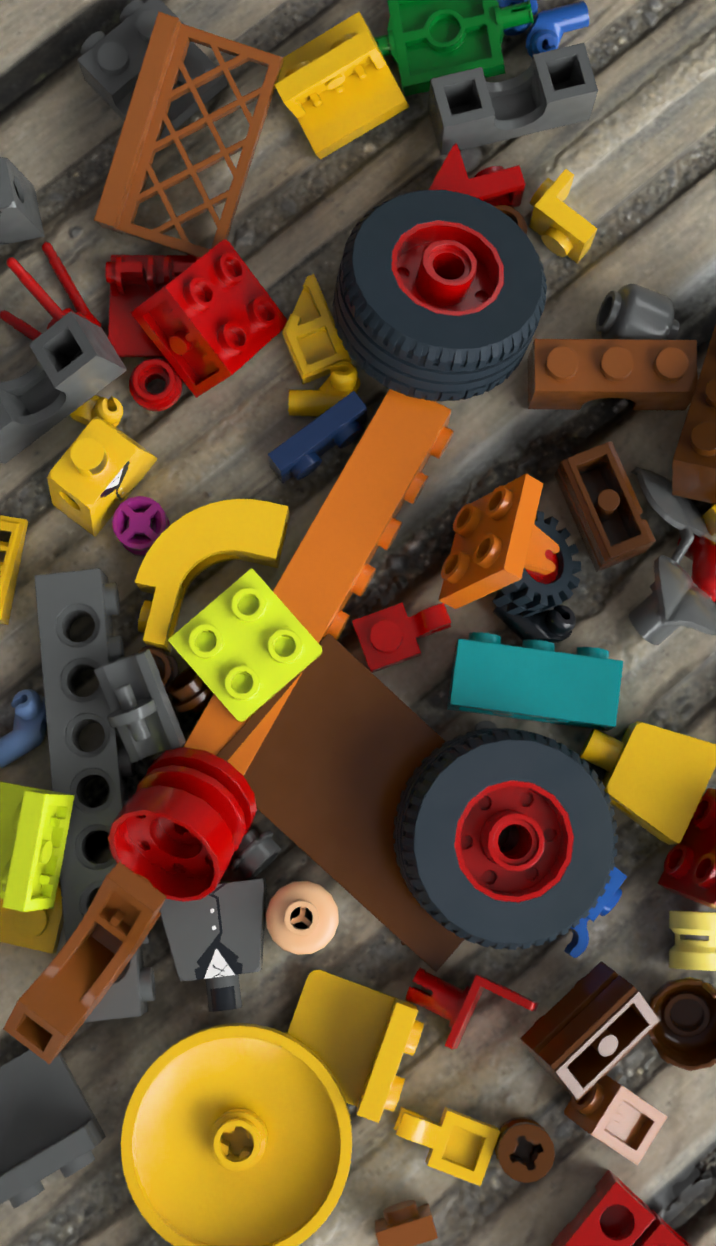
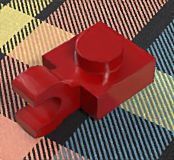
(392, 636)

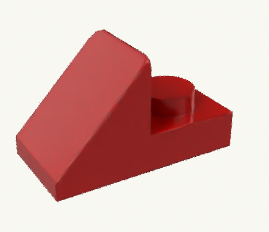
(490, 185)

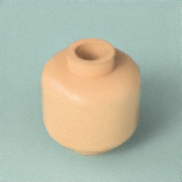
(319, 931)

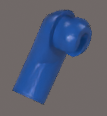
(552, 24)

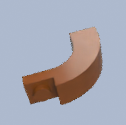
(86, 964)

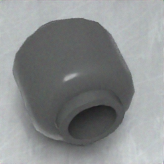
(637, 315)

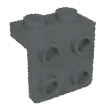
(41, 1126)

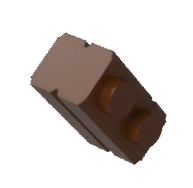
(604, 506)
(590, 1030)

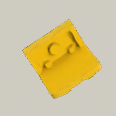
(358, 1038)

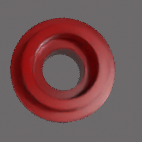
(146, 372)

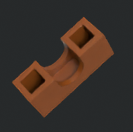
(647, 372)

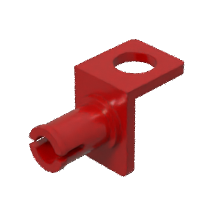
(458, 1004)

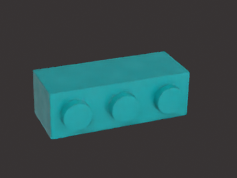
(535, 682)

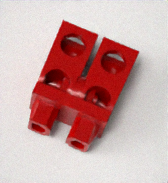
(617, 1218)

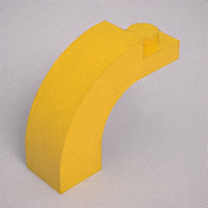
(206, 536)

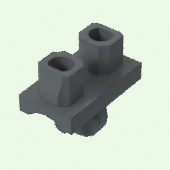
(139, 705)

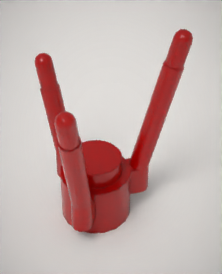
(43, 298)

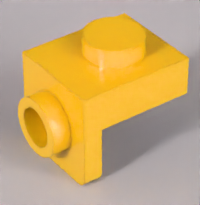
(558, 225)

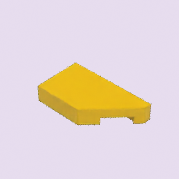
(312, 335)

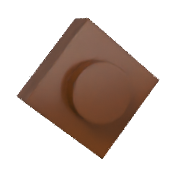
(405, 1225)

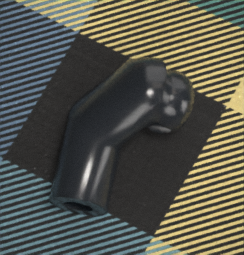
(546, 626)

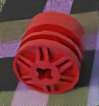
(184, 823)

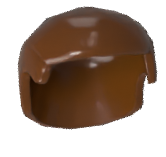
(686, 1023)

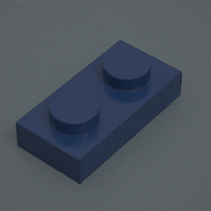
(302, 451)

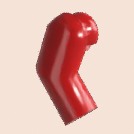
(703, 555)

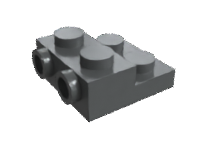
(114, 62)

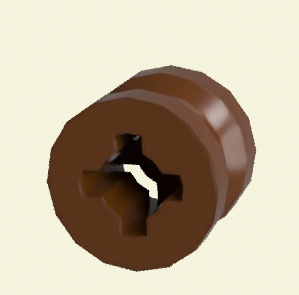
(519, 1138)

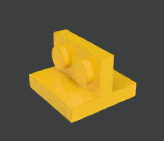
(339, 86)

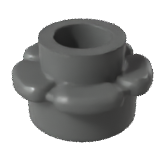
(255, 853)

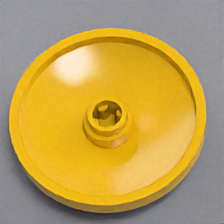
(237, 1139)

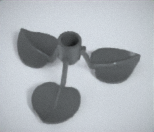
(675, 596)

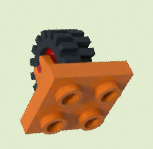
(509, 551)

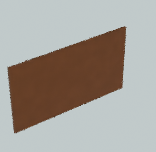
(335, 782)

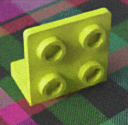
(246, 645)
(31, 845)

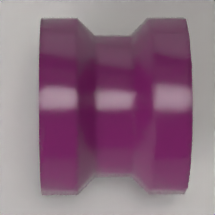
(134, 518)

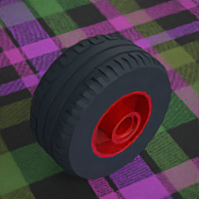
(438, 295)
(553, 855)

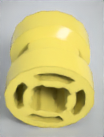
(693, 953)

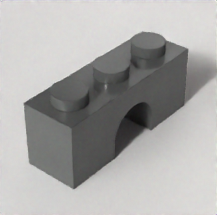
(548, 95)
(71, 369)

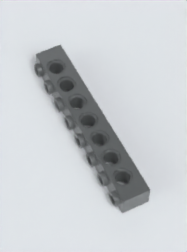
(60, 602)

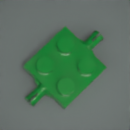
(447, 38)

